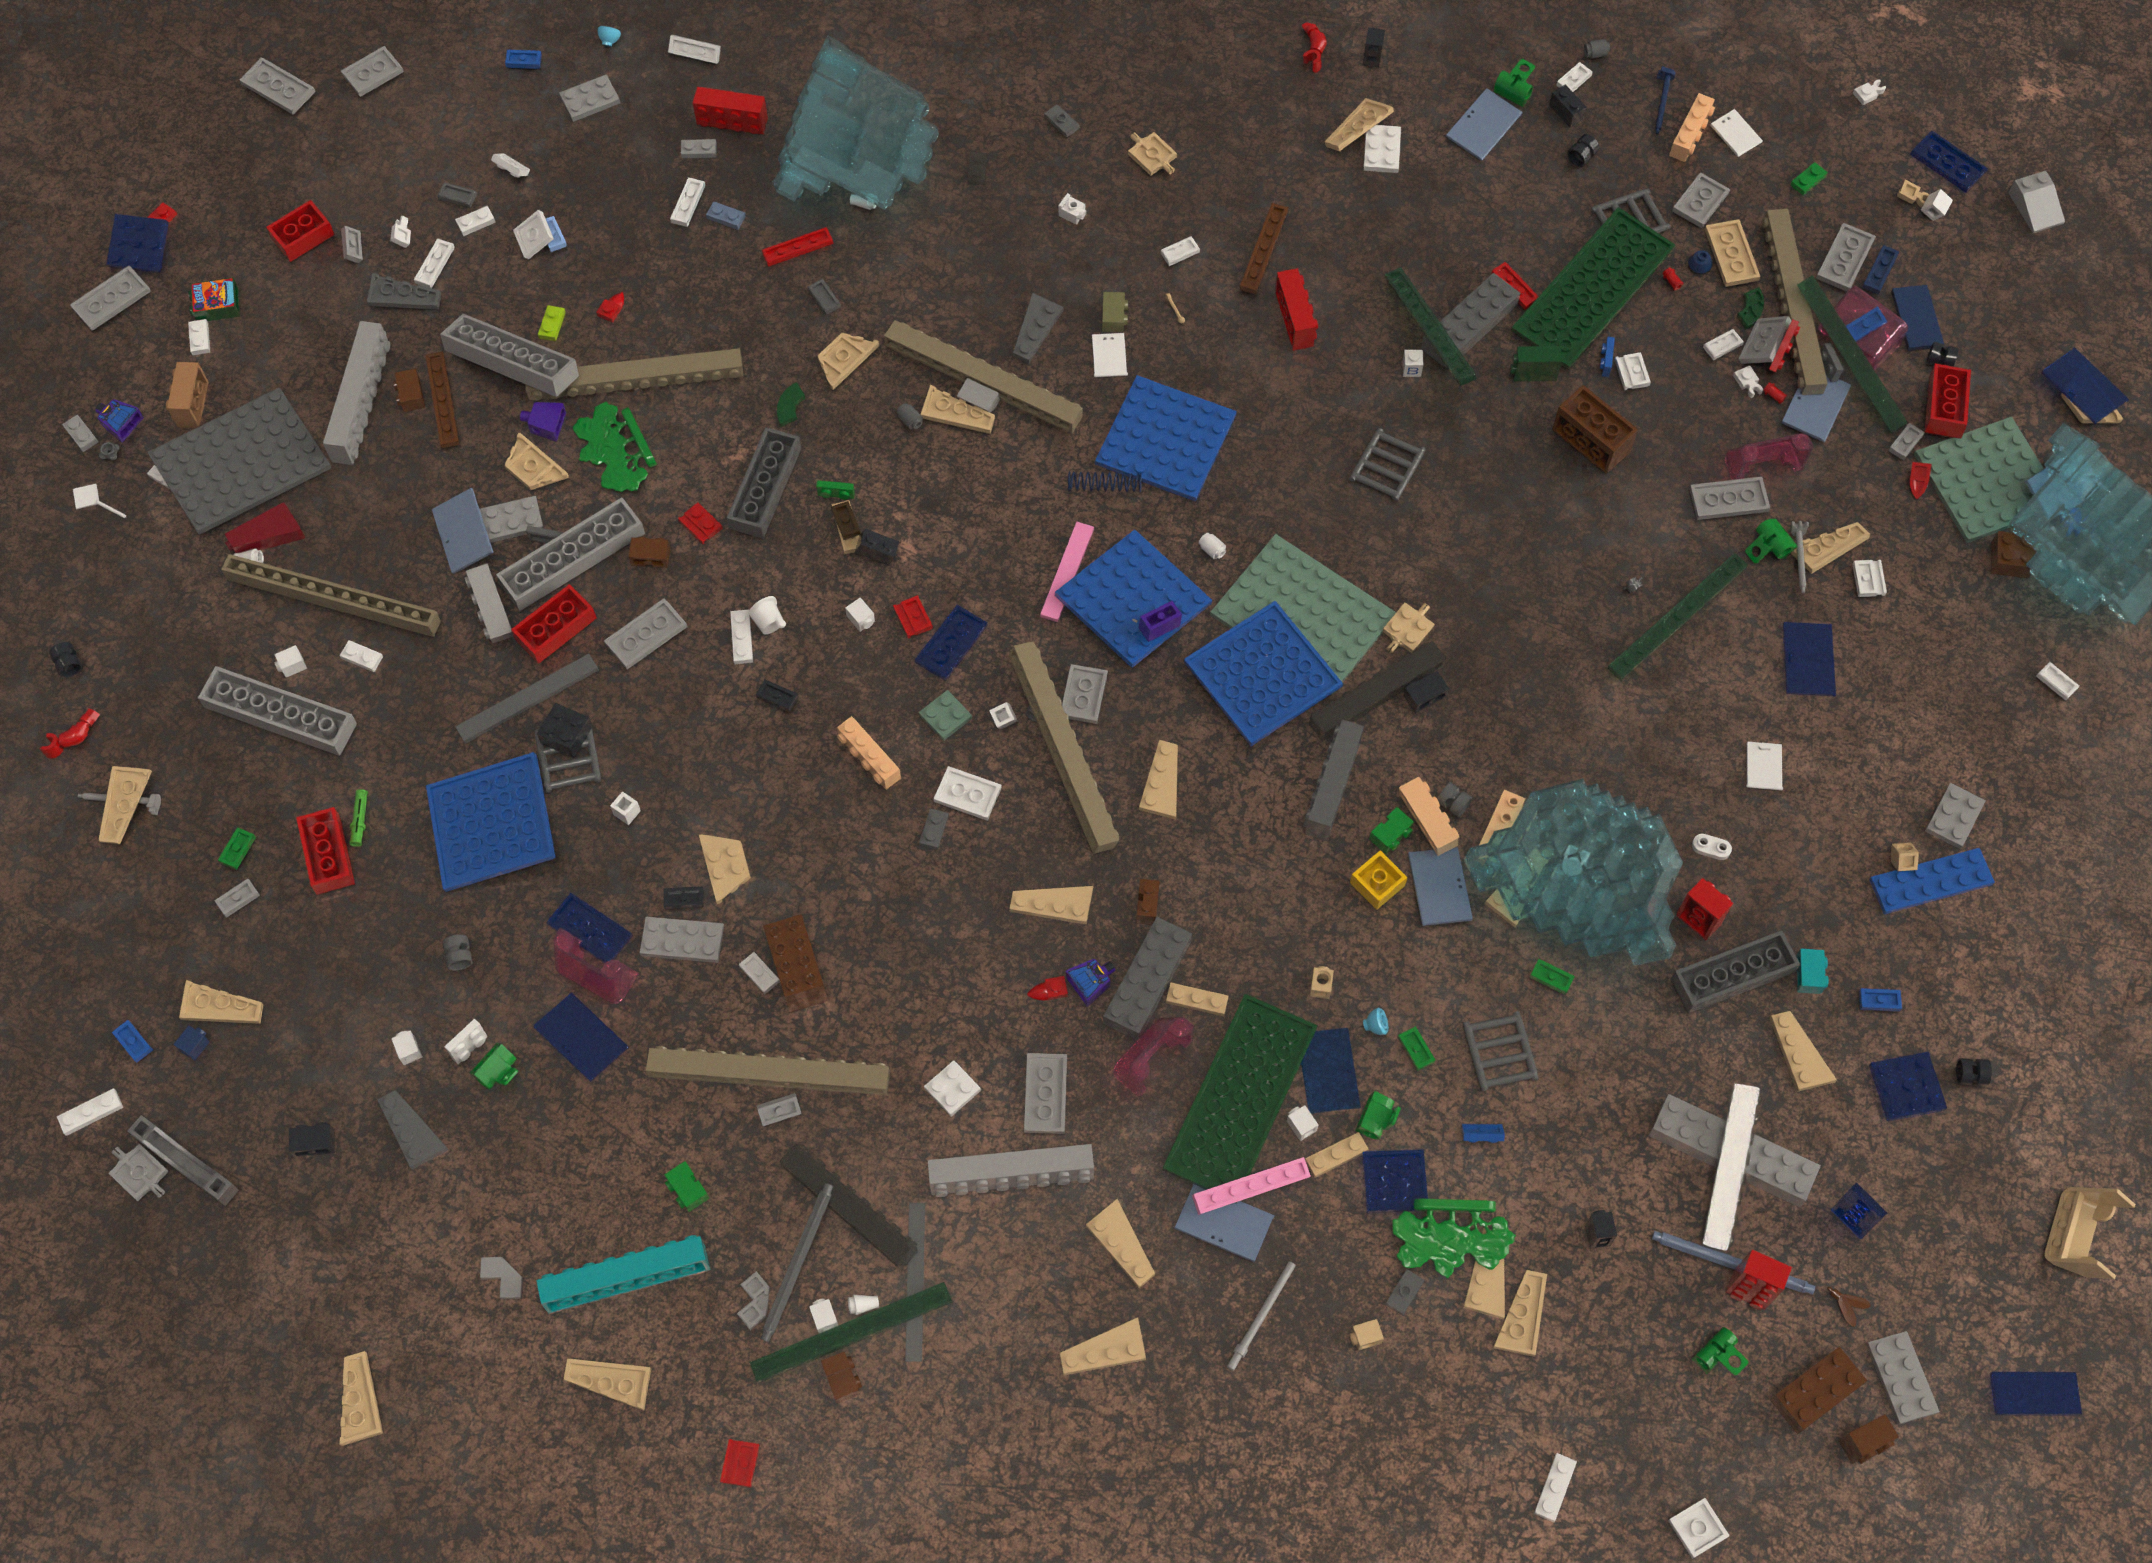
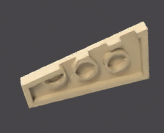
(1119, 1240)

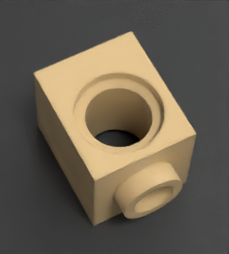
(1904, 856)
(1321, 990)
(1366, 1335)

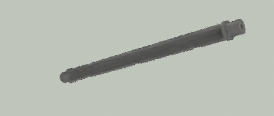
(796, 1262)

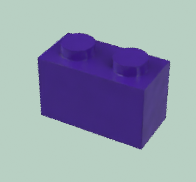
(1160, 621)

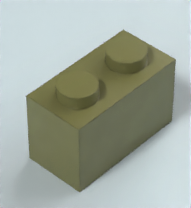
(1113, 312)

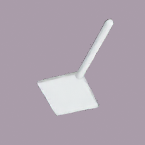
(88, 496)

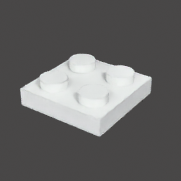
(533, 234)
(466, 1041)
(952, 1088)
(1698, 1528)

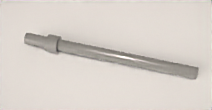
(1241, 1349)

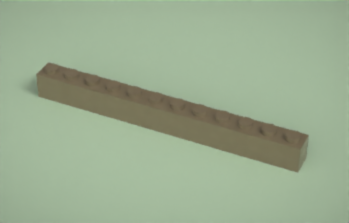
(1787, 275)
(962, 366)
(650, 373)
(331, 595)
(1064, 747)
(768, 1071)

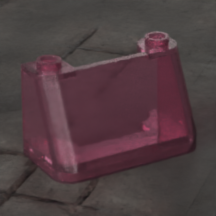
(1879, 343)
(1790, 449)
(609, 983)
(1133, 1066)

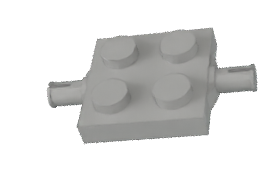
(138, 1172)

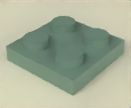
(945, 715)

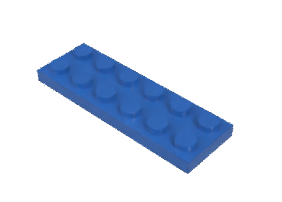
(1932, 881)

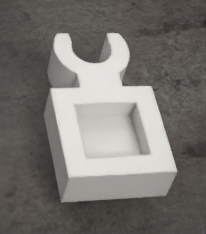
(1868, 93)
(1748, 379)

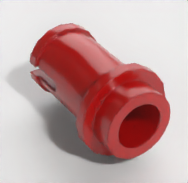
(1670, 275)
(1774, 392)

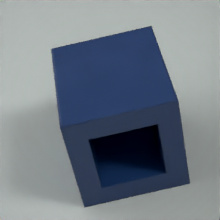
(192, 1042)

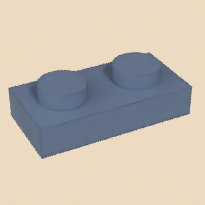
(725, 215)

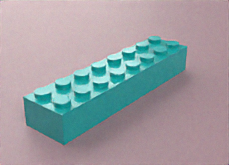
(623, 1274)

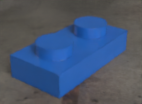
(523, 59)
(1866, 324)
(1606, 362)
(1880, 999)
(132, 1041)
(1483, 1132)

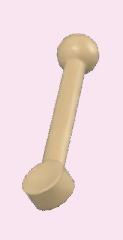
(1180, 319)

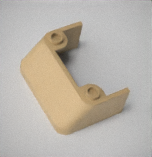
(2075, 1228)

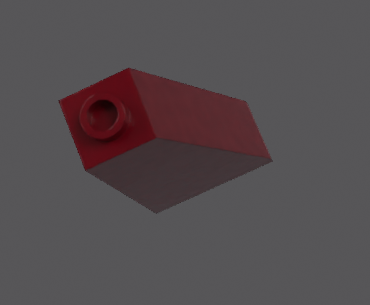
(265, 531)

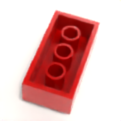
(730, 110)
(1296, 309)
(1947, 401)
(554, 623)
(325, 850)
(1758, 1280)

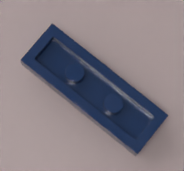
(1880, 269)

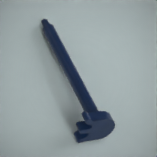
(1667, 75)

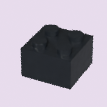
(564, 730)

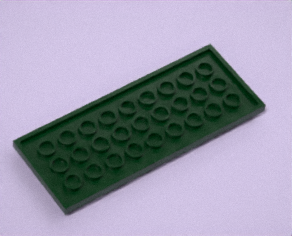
(1594, 286)
(1240, 1095)

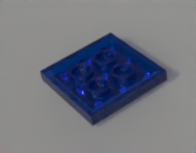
(137, 243)
(1908, 1086)
(1394, 1180)

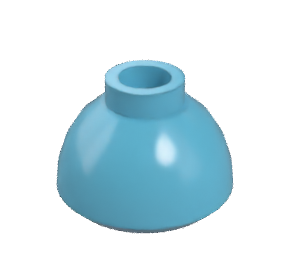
(608, 35)
(1376, 1022)

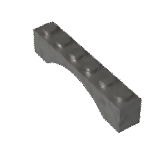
(182, 1160)

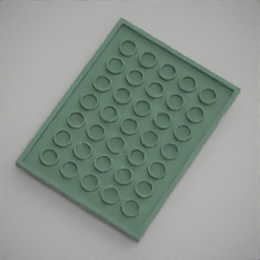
(1324, 606)

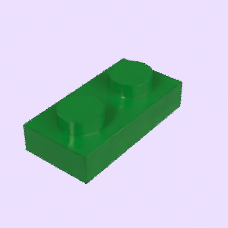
(1809, 178)
(835, 489)
(236, 848)
(1551, 976)
(1416, 1048)

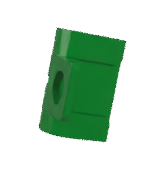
(1514, 84)
(1771, 539)
(495, 1067)
(1377, 1116)
(1720, 1349)

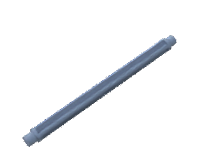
(1720, 1258)

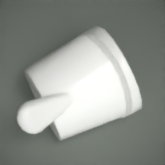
(767, 615)

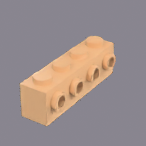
(1691, 129)
(868, 752)
(1504, 814)
(1429, 816)

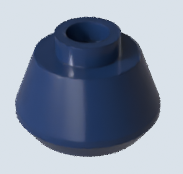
(1700, 262)

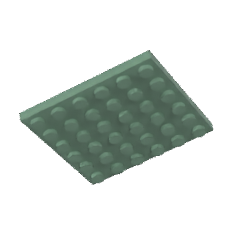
(1982, 476)

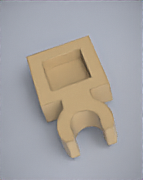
(1910, 193)

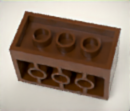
(1594, 429)
(795, 963)

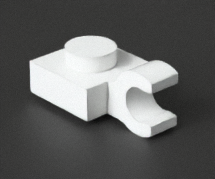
(400, 233)

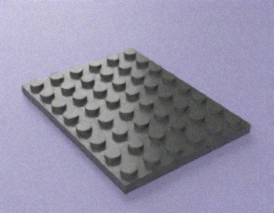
(239, 460)

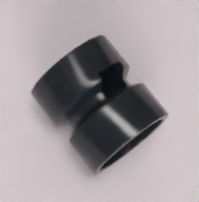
(1583, 150)
(1942, 355)
(65, 659)
(1977, 1071)

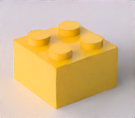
(1378, 880)

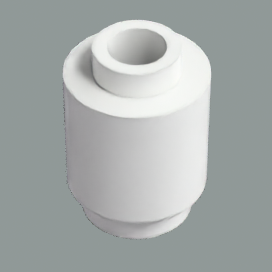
(1212, 546)

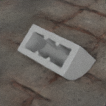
(979, 395)

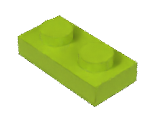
(551, 323)

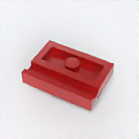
(700, 523)
(913, 616)
(739, 1463)

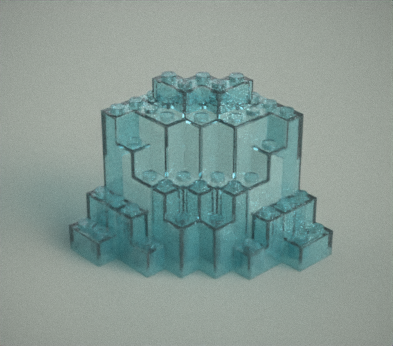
(855, 131)
(2090, 531)
(1585, 869)

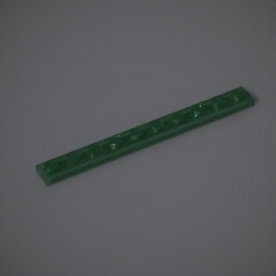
(1431, 327)
(1852, 354)
(1677, 617)
(850, 1332)

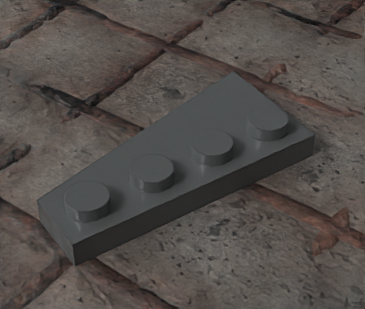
(392, 293)
(1037, 324)
(413, 1135)

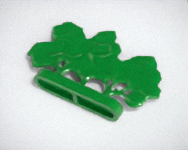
(608, 447)
(1448, 1242)

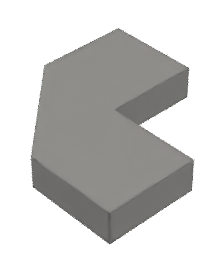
(499, 1268)
(757, 1309)

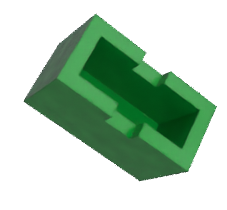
(1389, 835)
(689, 1193)

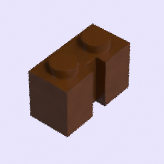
(409, 390)
(649, 552)
(1147, 901)
(840, 1377)

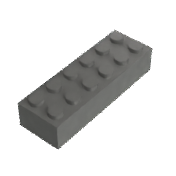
(1476, 315)
(764, 483)
(1333, 780)
(1735, 971)
(1147, 978)

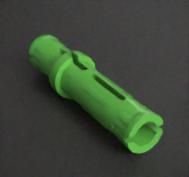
(357, 825)

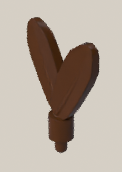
(1846, 1303)

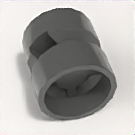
(1455, 800)
(457, 952)

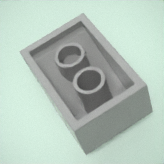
(2037, 201)

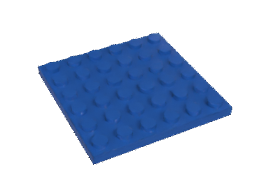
(1166, 437)
(1126, 585)
(1263, 673)
(490, 822)

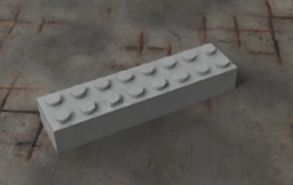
(509, 355)
(356, 393)
(570, 554)
(277, 710)
(1701, 1136)
(1011, 1170)

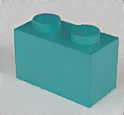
(1811, 971)

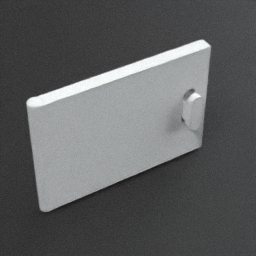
(1736, 133)
(1109, 355)
(1764, 766)

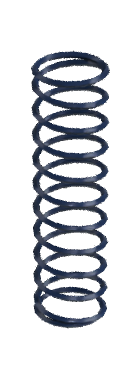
(1105, 487)

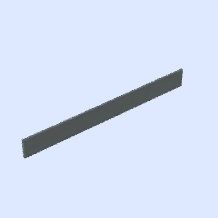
(915, 1281)

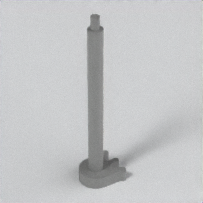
(1799, 530)
(153, 802)

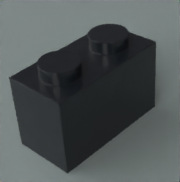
(1373, 47)
(1567, 106)
(876, 547)
(1426, 691)
(311, 1140)
(1600, 1229)

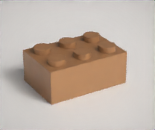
(187, 394)

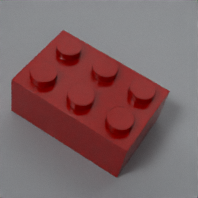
(300, 230)
(1704, 908)

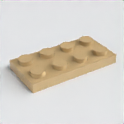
(1732, 253)

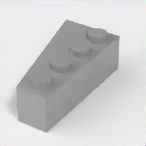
(489, 603)

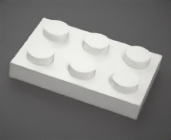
(1382, 149)
(967, 793)

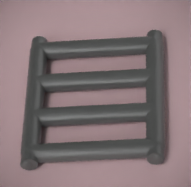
(1663, 226)
(1371, 448)
(545, 768)
(1520, 1037)

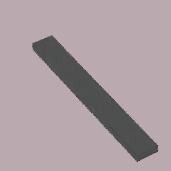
(526, 698)

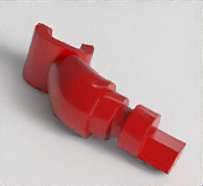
(1318, 45)
(71, 737)

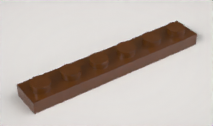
(1264, 248)
(442, 399)

